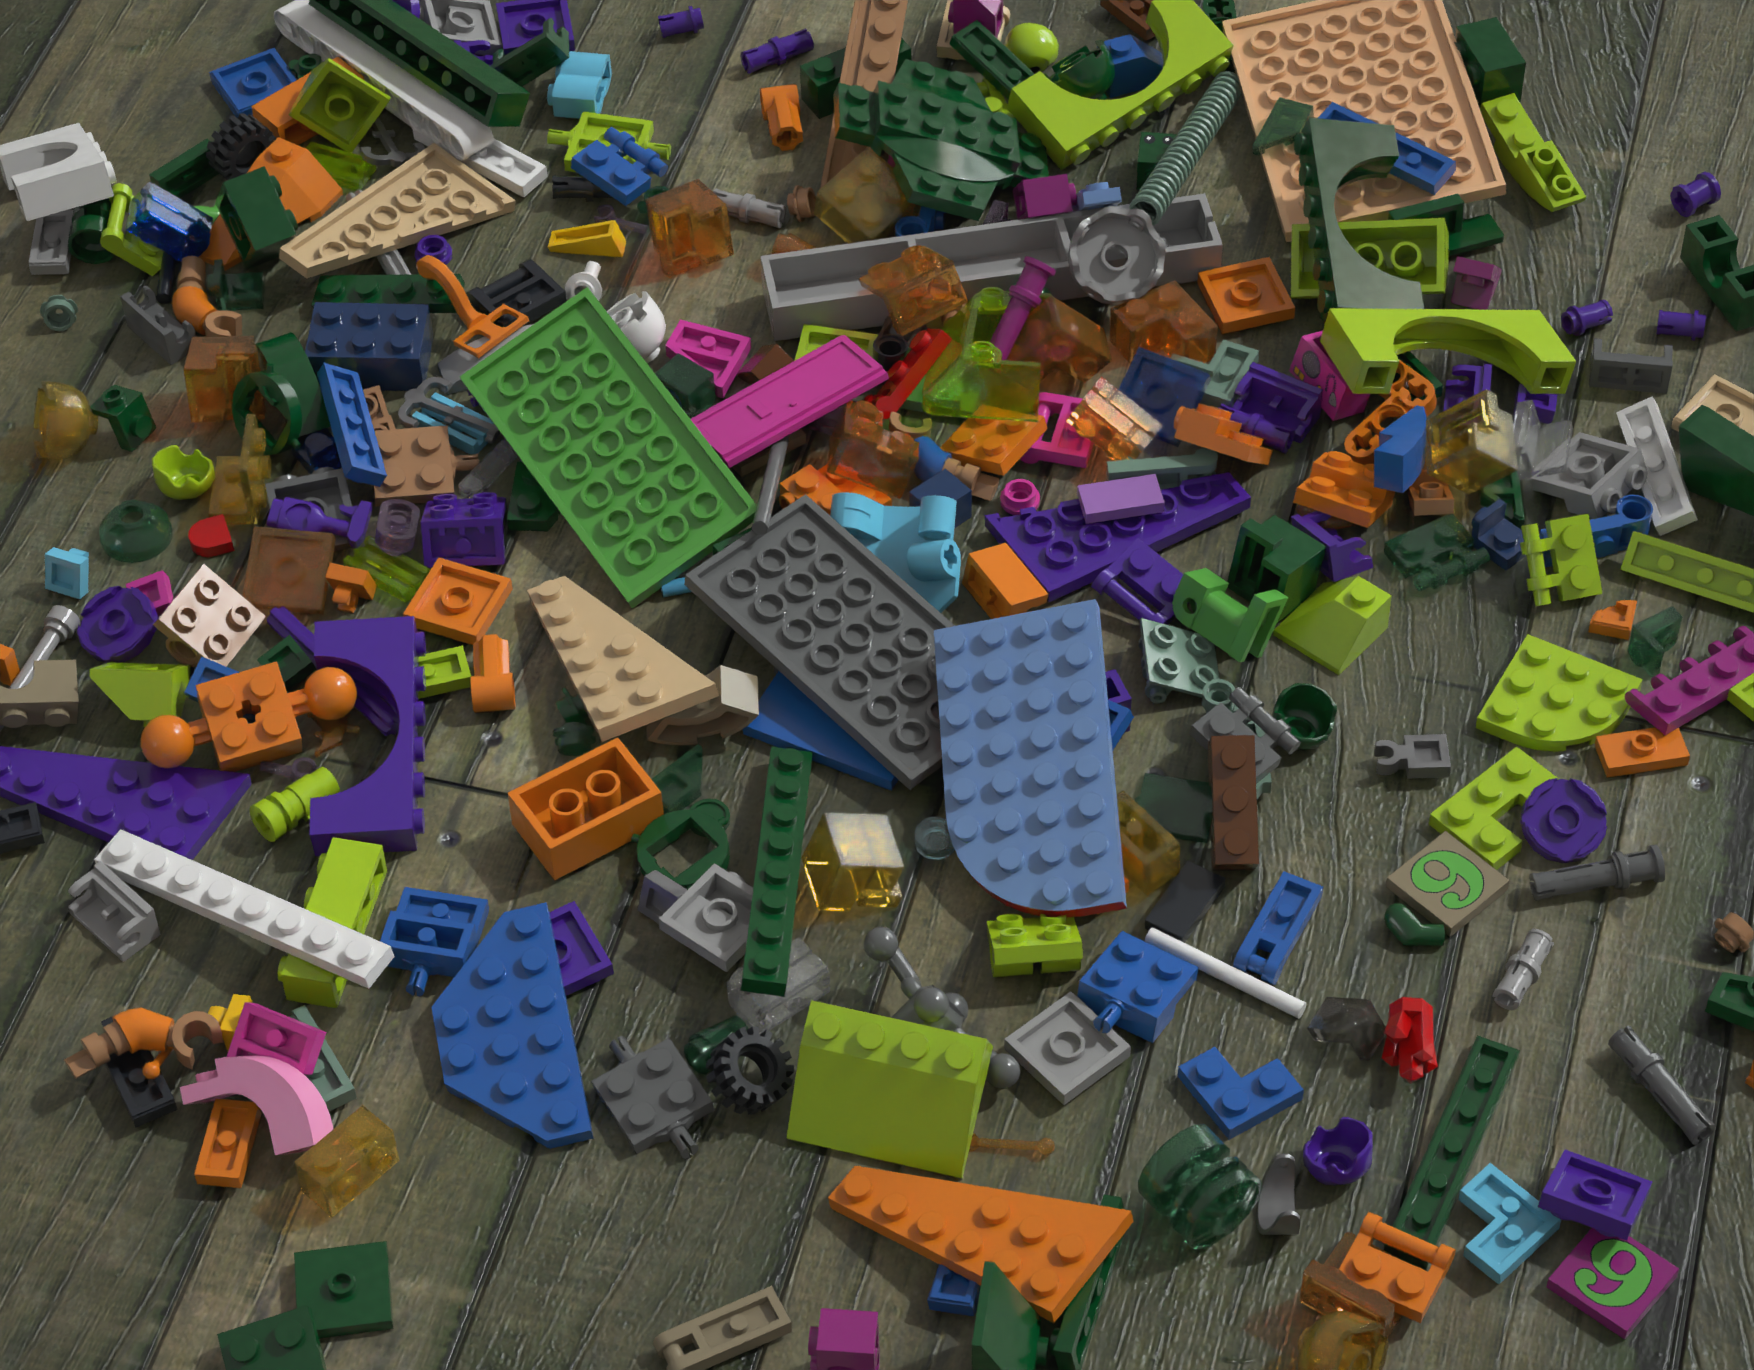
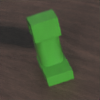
(1225, 619)

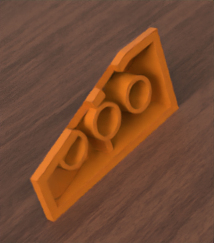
(305, 191)

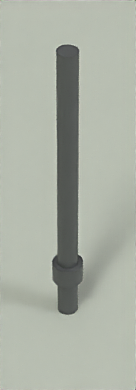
(769, 486)

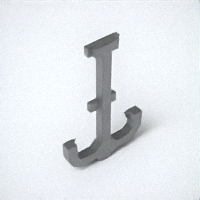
(394, 158)
(416, 398)

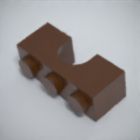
(1233, 803)

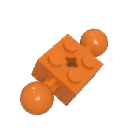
(257, 691)

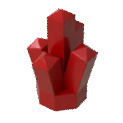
(1410, 1038)

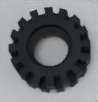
(231, 139)
(768, 1059)

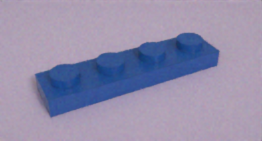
(1415, 162)
(351, 425)

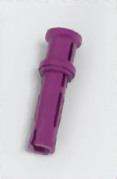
(1023, 298)

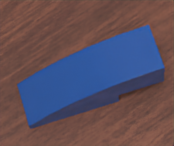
(1401, 452)

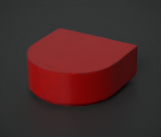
(210, 537)

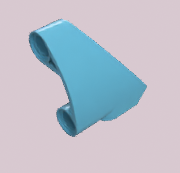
(909, 540)

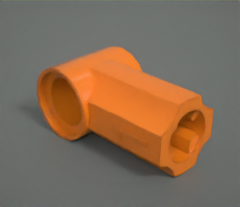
(782, 111)
(492, 682)

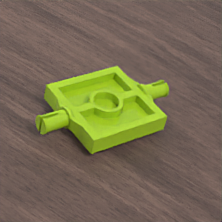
(593, 127)

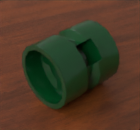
(86, 232)

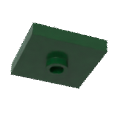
(346, 1288)

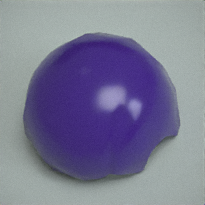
(1339, 1153)

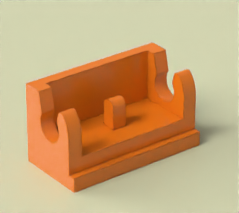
(1001, 582)

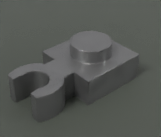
(1420, 755)

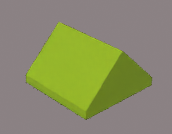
(338, 104)

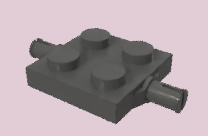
(653, 1096)

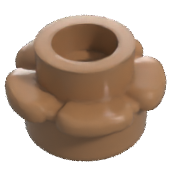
(801, 202)
(1733, 933)

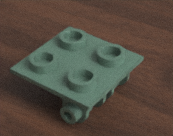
(1175, 660)

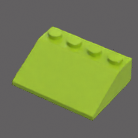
(888, 1089)

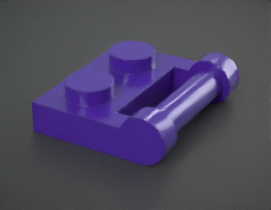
(1148, 576)

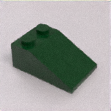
(1006, 1327)

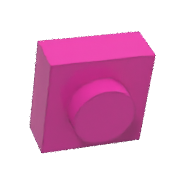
(156, 588)

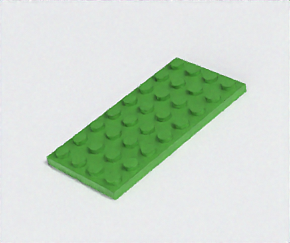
(610, 447)

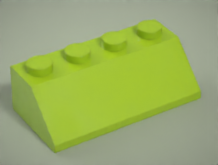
(1399, 247)

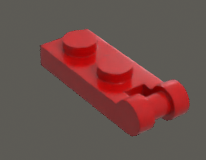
(907, 374)

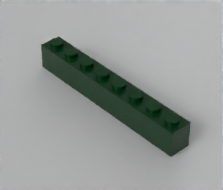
(431, 58)

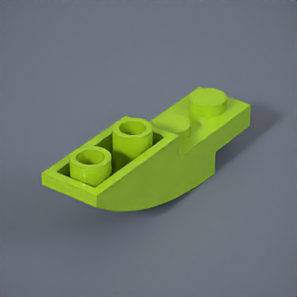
(1529, 159)

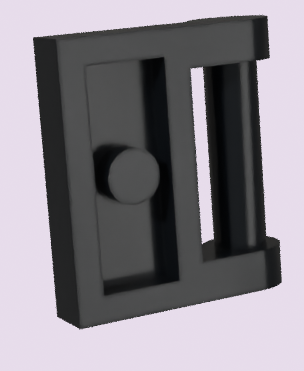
(525, 290)

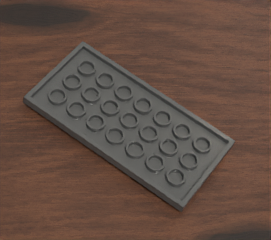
(836, 630)

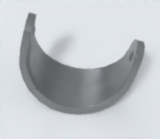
(1276, 1202)

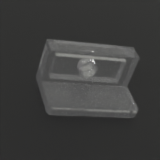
(1539, 447)

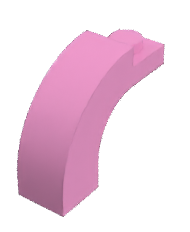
(284, 1094)

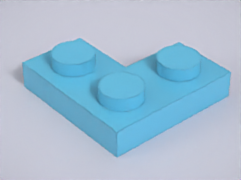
(1513, 1219)

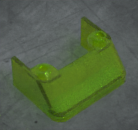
(970, 372)

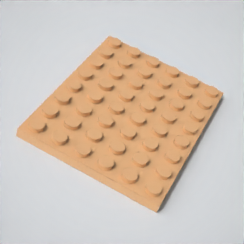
(1381, 62)

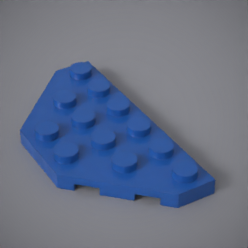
(511, 1034)

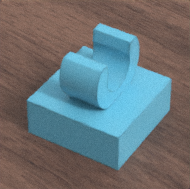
(67, 572)

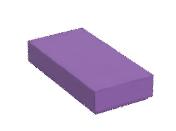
(1120, 498)

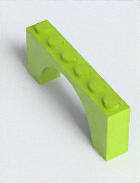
(1077, 125)
(1517, 341)

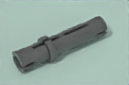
(1649, 1070)

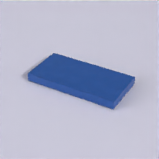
(796, 722)

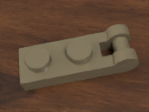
(725, 1332)

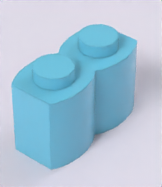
(580, 84)

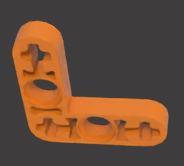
(1396, 405)

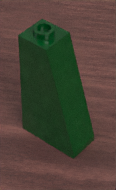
(1717, 459)

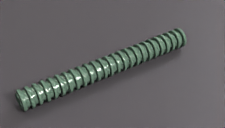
(1188, 146)

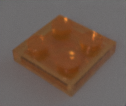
(288, 569)

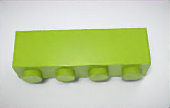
(345, 893)

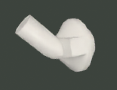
(585, 279)

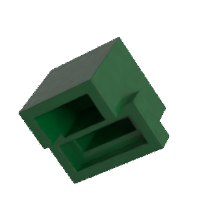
(1275, 558)

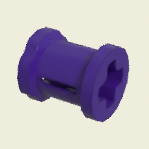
(1695, 194)

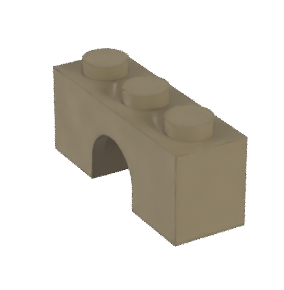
(47, 699)

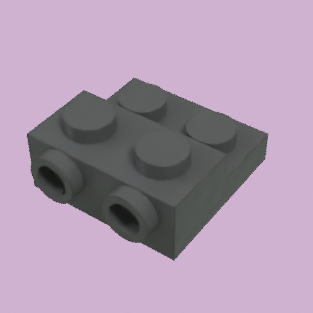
(323, 487)

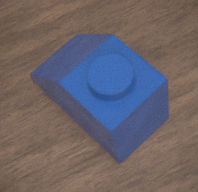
(1134, 64)

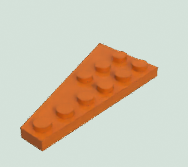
(1035, 1240)

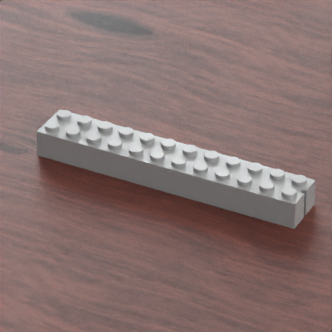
(825, 287)

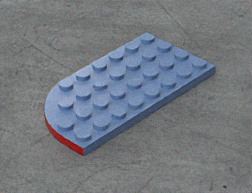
(1031, 760)

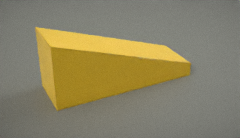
(590, 239)

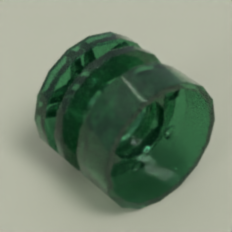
(1199, 1186)

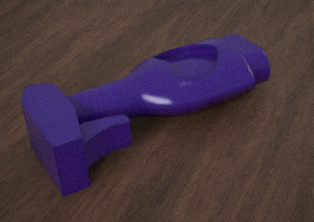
(307, 516)

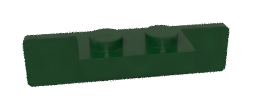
(1463, 234)

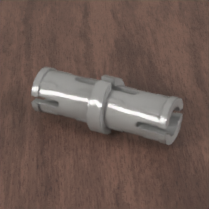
(749, 208)
(1523, 969)

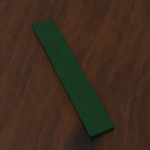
(1455, 1144)

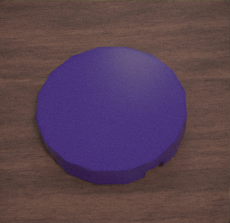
(117, 624)
(1564, 820)

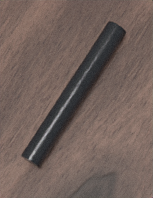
(166, 279)

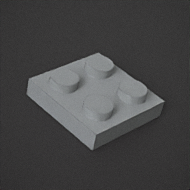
(1066, 1049)

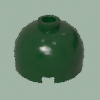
(1085, 72)

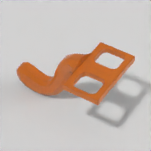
(476, 322)

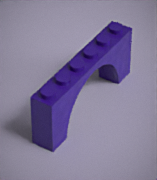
(385, 805)

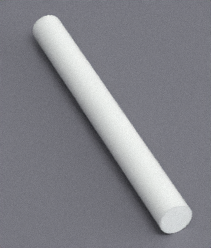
(1227, 973)

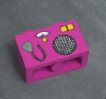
(1316, 368)

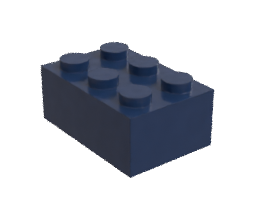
(378, 340)

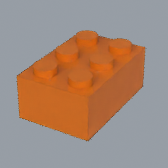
(585, 808)

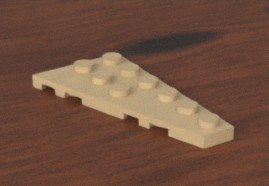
(417, 199)
(613, 665)

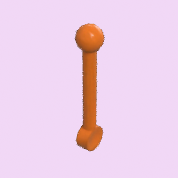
(152, 1069)

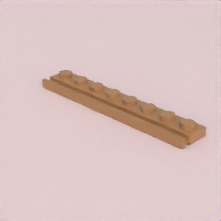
(868, 57)

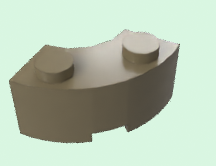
(724, 714)

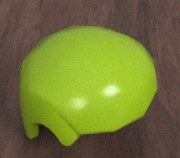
(1033, 45)
(181, 474)

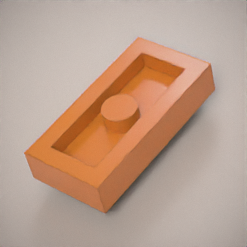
(228, 1143)

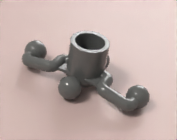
(931, 1005)

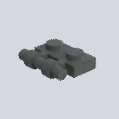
(1223, 722)

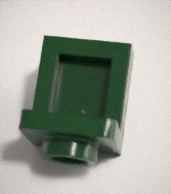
(127, 415)

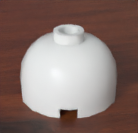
(641, 323)

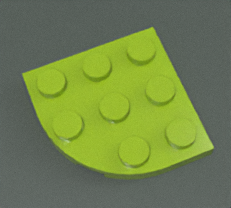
(1555, 698)

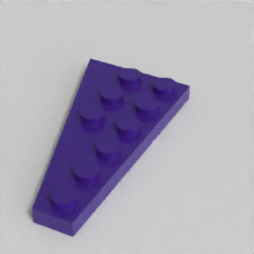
(1070, 554)
(102, 795)

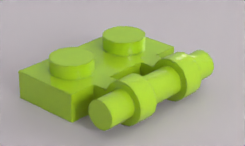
(1571, 555)

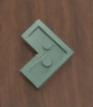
(1225, 370)

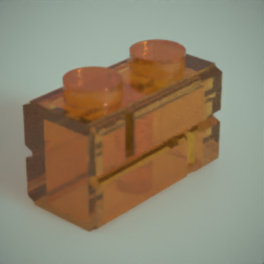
(1113, 422)

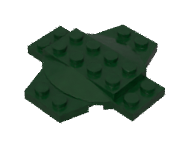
(940, 136)

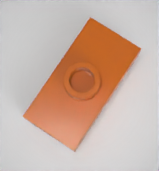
(1641, 751)

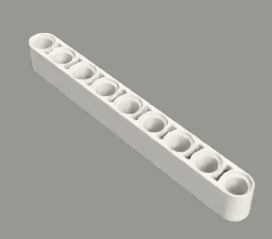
(410, 98)

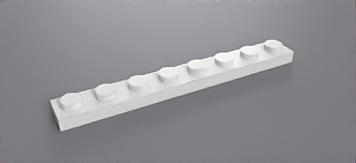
(246, 909)

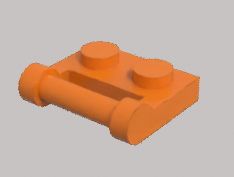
(1397, 1280)

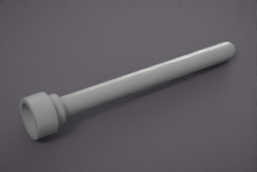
(59, 625)

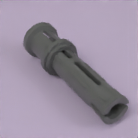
(1616, 871)

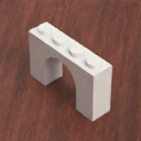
(56, 171)

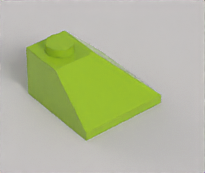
(1337, 622)
(144, 688)

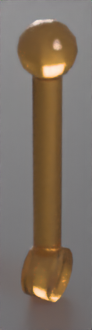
(1044, 1146)

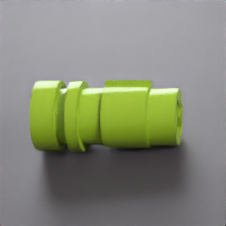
(284, 809)

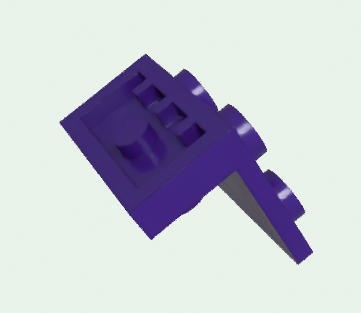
(464, 529)

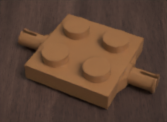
(418, 464)

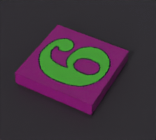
(1612, 1280)

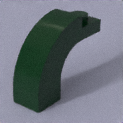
(295, 367)

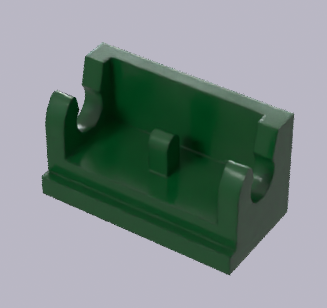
(534, 56)

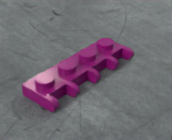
(1699, 685)

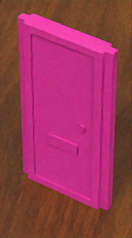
(788, 399)

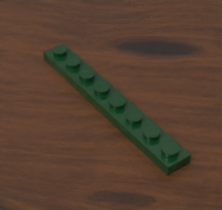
(777, 873)

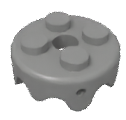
(1120, 229)

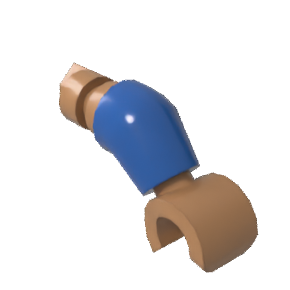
(934, 460)

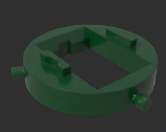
(277, 393)
(668, 828)

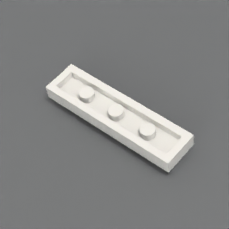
(502, 166)
(1664, 484)

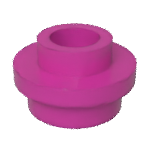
(1019, 495)

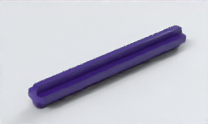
(367, 701)

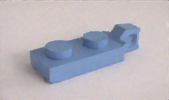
(1097, 196)

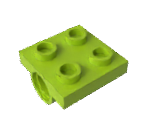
(1021, 941)

